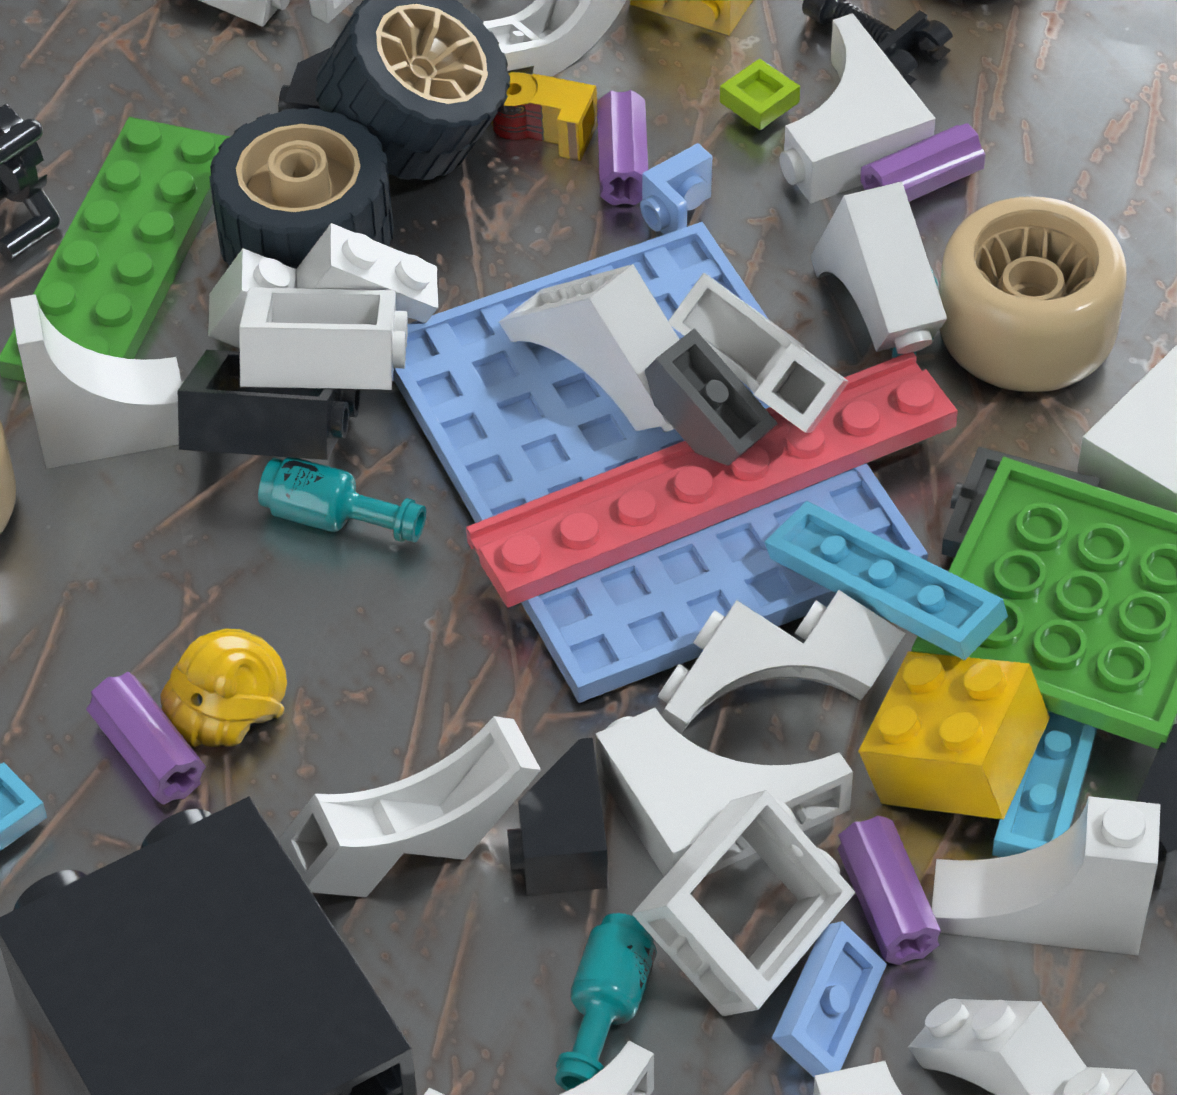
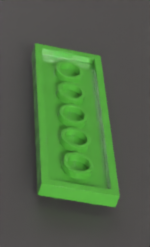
(126, 240)

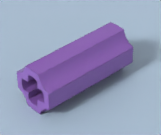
(622, 146)
(928, 162)
(146, 738)
(888, 890)

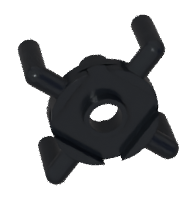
(21, 183)

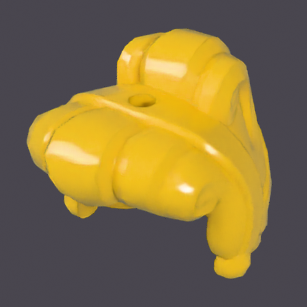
(238, 684)

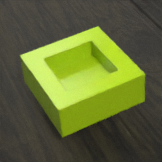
(759, 94)

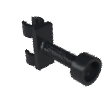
(916, 33)

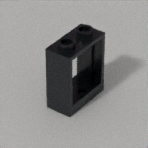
(259, 420)

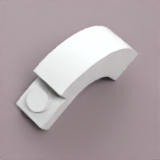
(552, 33)

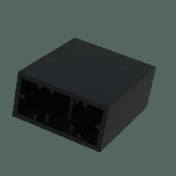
(199, 973)

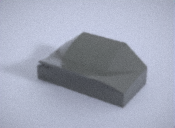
(706, 400)

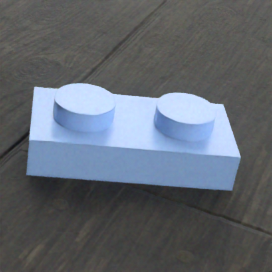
(829, 1000)

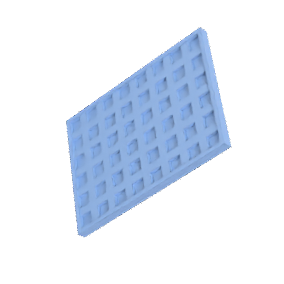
(531, 422)

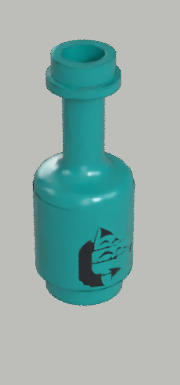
(309, 491)
(606, 991)

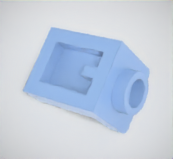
(676, 187)

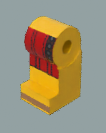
(549, 112)

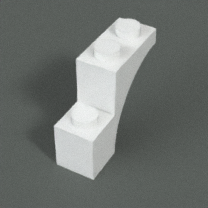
(335, 262)
(760, 354)
(841, 649)
(444, 811)
(1013, 1051)

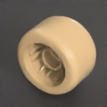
(1032, 293)

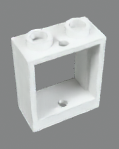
(321, 338)
(702, 947)

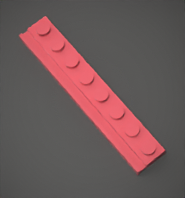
(684, 492)

